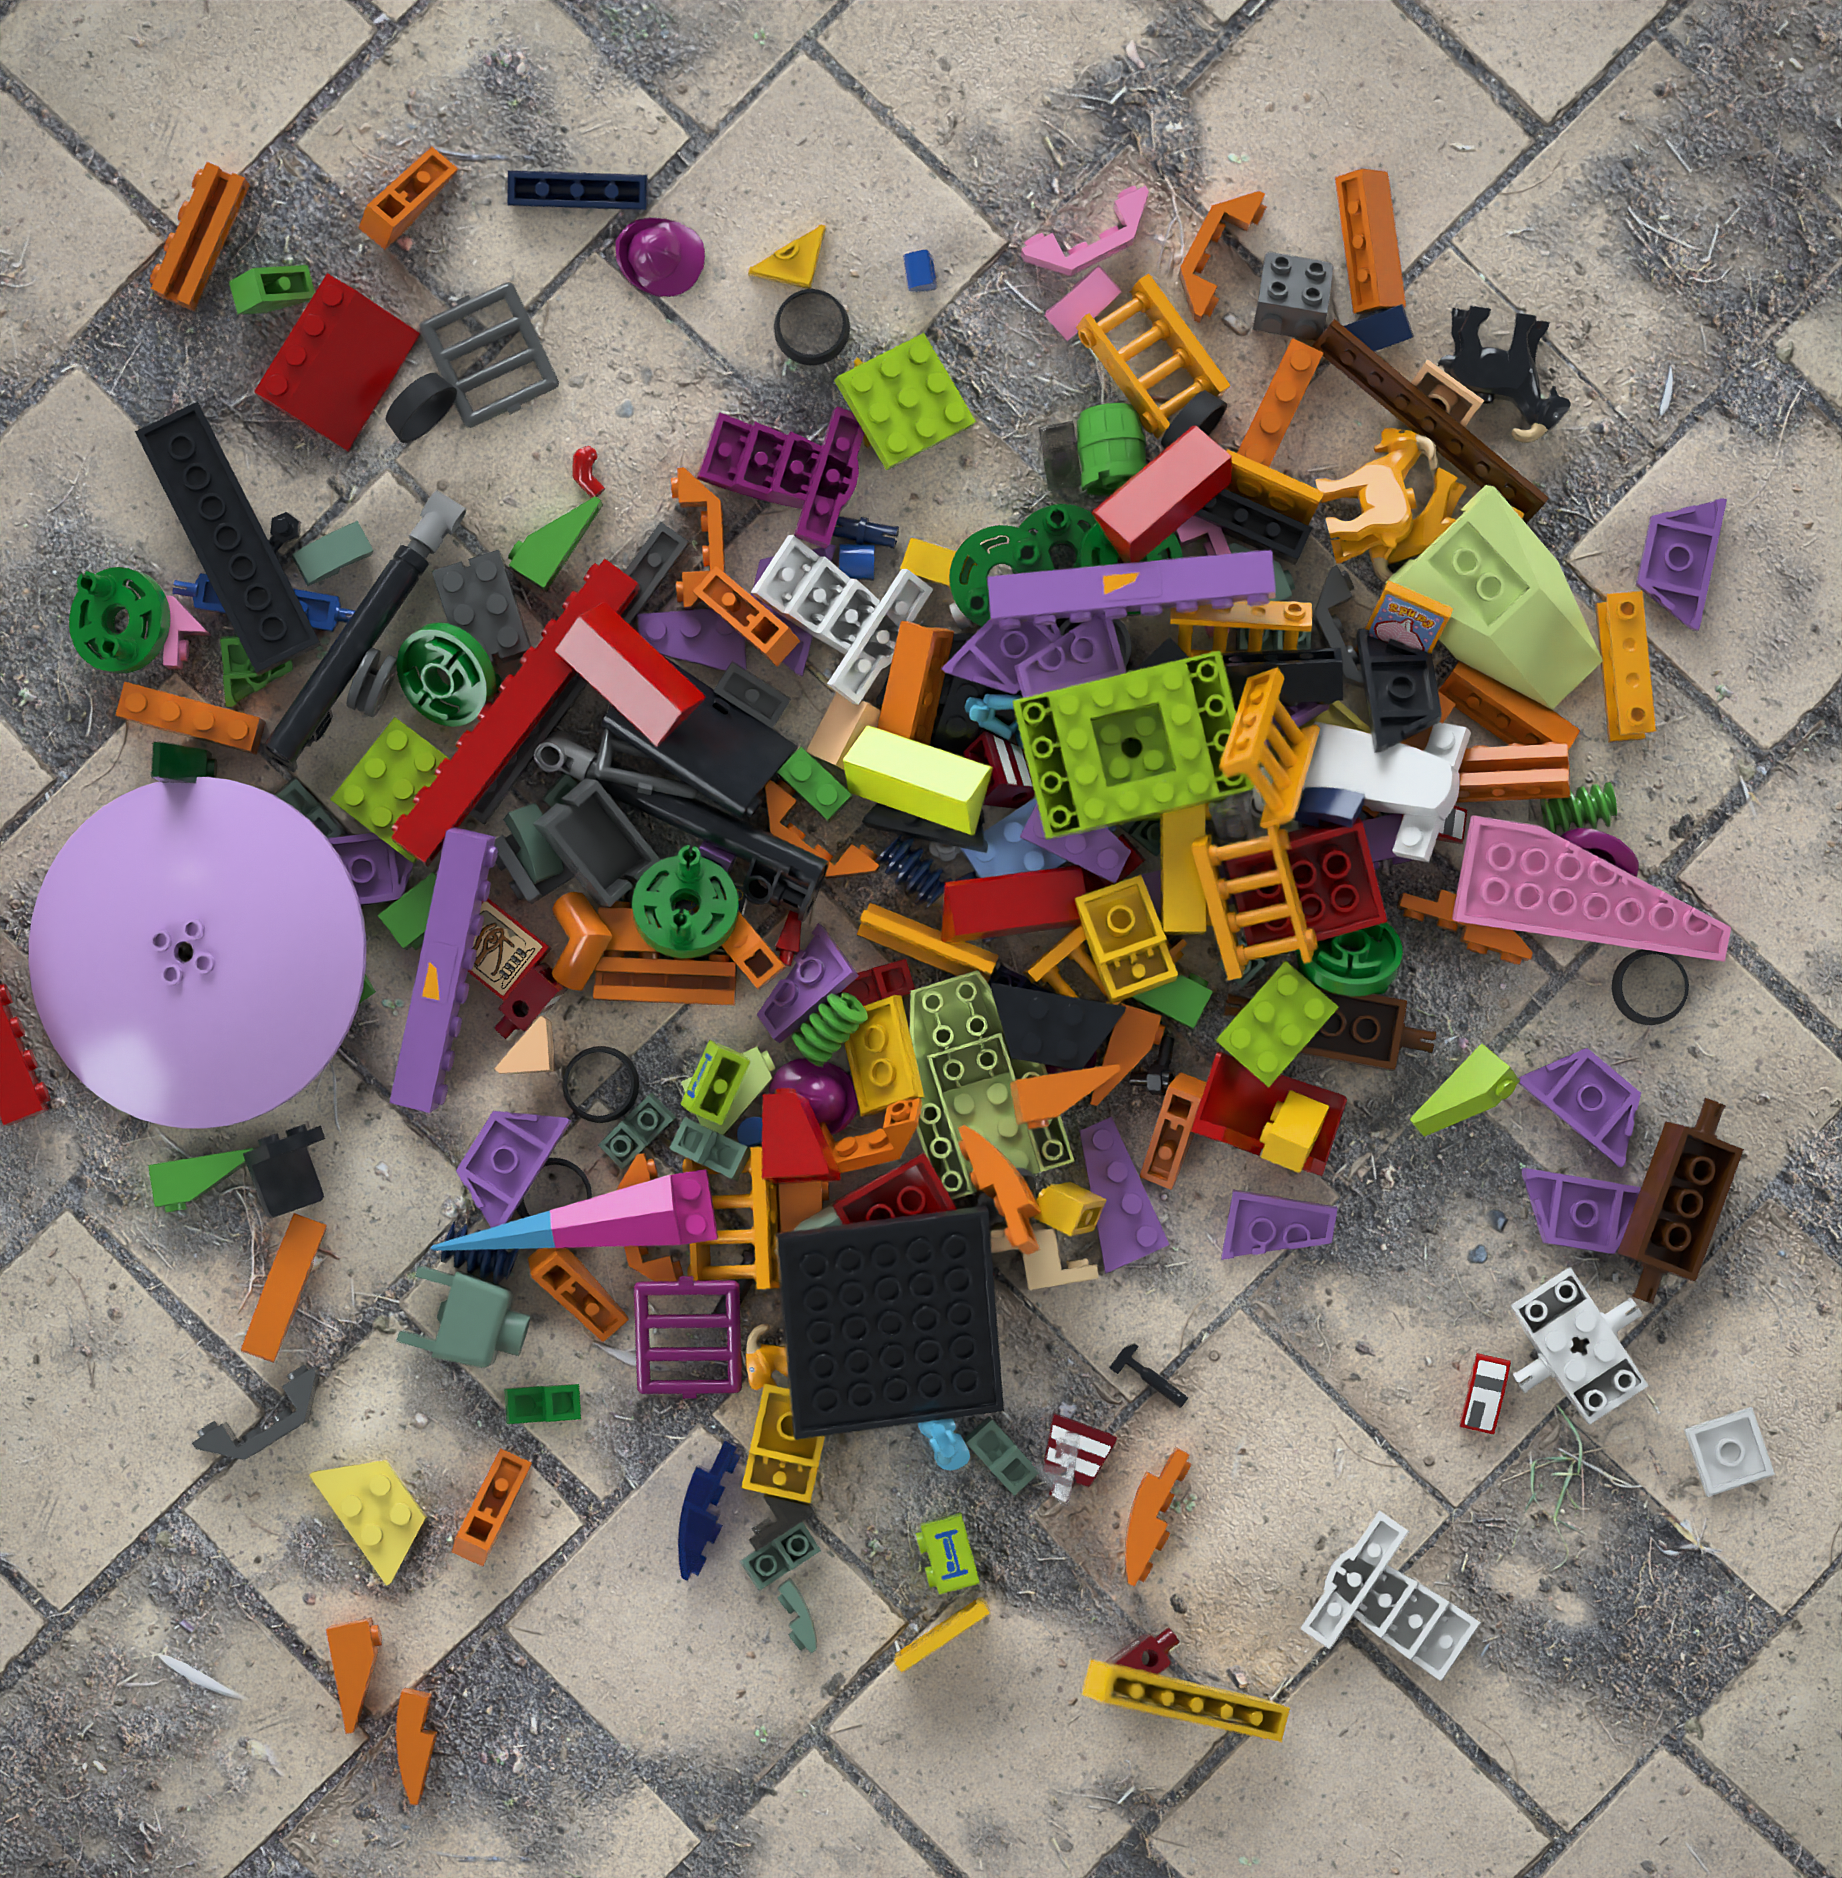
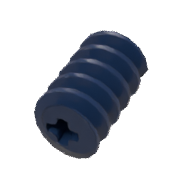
(913, 871)
(489, 1260)

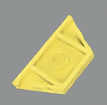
(374, 1511)

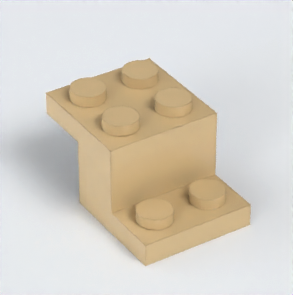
(1044, 1266)

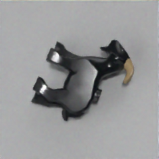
(1503, 373)

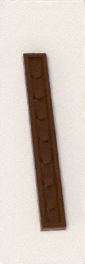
(1427, 419)

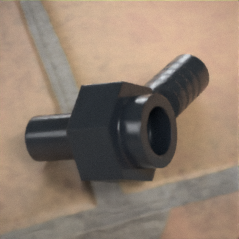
(283, 530)
(1159, 1075)

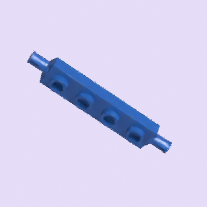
(321, 609)

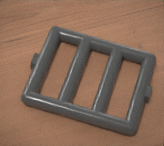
(519, 321)
(645, 783)

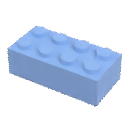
(1009, 852)

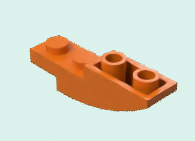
(1478, 937)
(1004, 1185)
(1144, 1529)

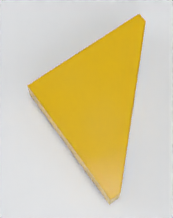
(794, 262)

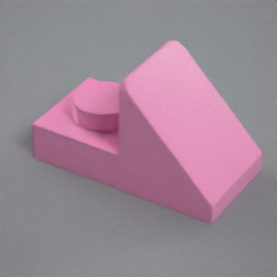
(181, 623)

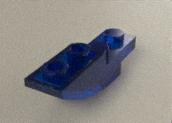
(698, 1522)

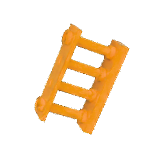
(1166, 326)
(1275, 616)
(1625, 666)
(1248, 747)
(1227, 923)
(1073, 947)
(766, 1213)

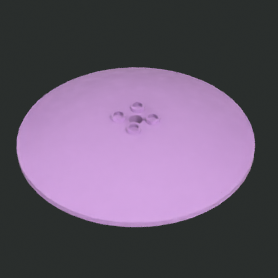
(269, 968)

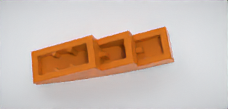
(283, 1288)

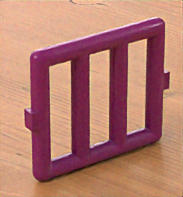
(646, 1321)

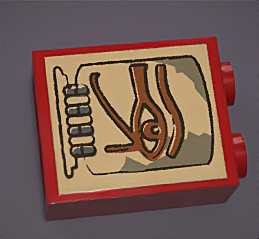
(504, 951)

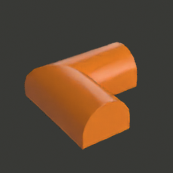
(586, 942)

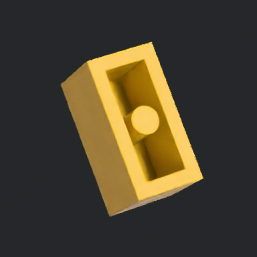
(1294, 1131)
(1069, 1208)

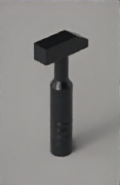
(1148, 1375)

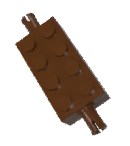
(1361, 1031)
(1680, 1201)

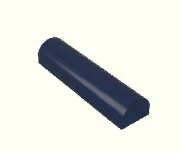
(577, 190)

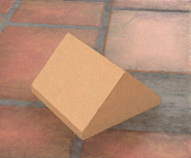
(1447, 393)
(841, 729)
(532, 1052)

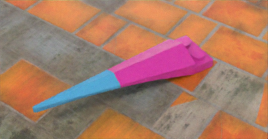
(652, 1213)

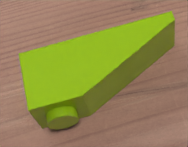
(1472, 1089)

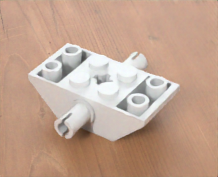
(1600, 1374)

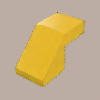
(930, 562)

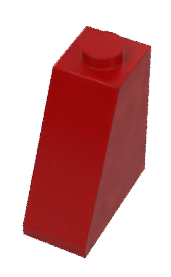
(794, 1142)

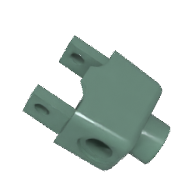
(473, 1321)

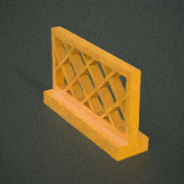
(923, 943)

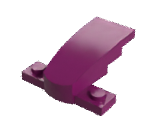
(788, 468)

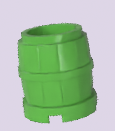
(1109, 447)

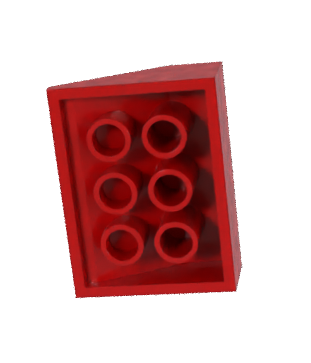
(337, 362)
(1331, 879)
(901, 1192)

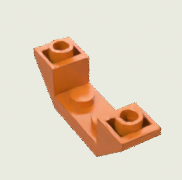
(1237, 211)
(695, 494)
(780, 803)
(882, 1144)
(659, 1269)

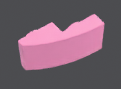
(1087, 296)

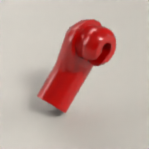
(582, 471)

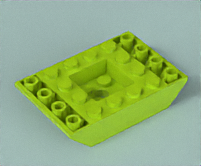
(1077, 733)

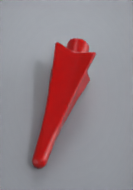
(789, 939)

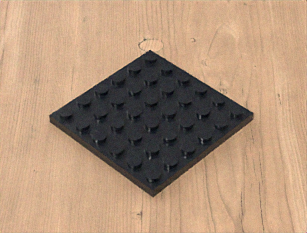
(889, 1322)

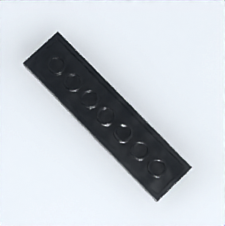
(227, 538)

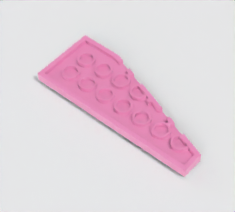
(1548, 886)

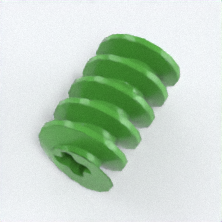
(1580, 808)
(831, 1028)

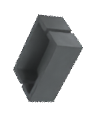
(484, 605)
(596, 842)

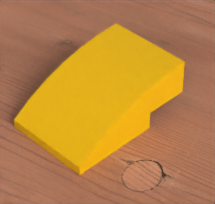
(1126, 939)
(775, 1459)

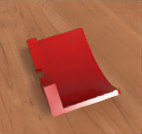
(1240, 1105)

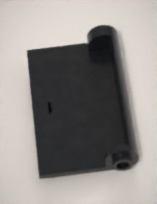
(714, 750)

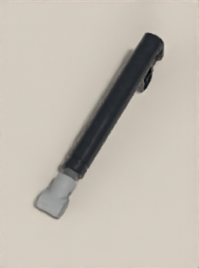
(311, 710)
(788, 870)

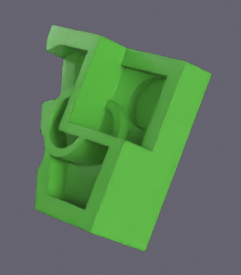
(239, 674)

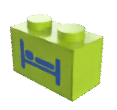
(715, 1082)
(948, 1553)

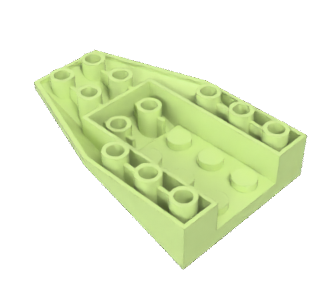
(1507, 601)
(968, 1081)

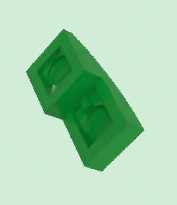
(542, 1403)

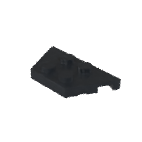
(1397, 689)
(955, 728)
(899, 822)
(1053, 1026)

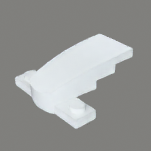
(841, 611)
(1395, 780)
(1389, 1603)

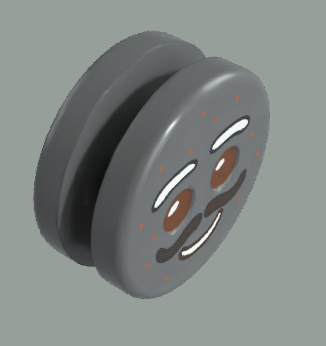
(370, 684)

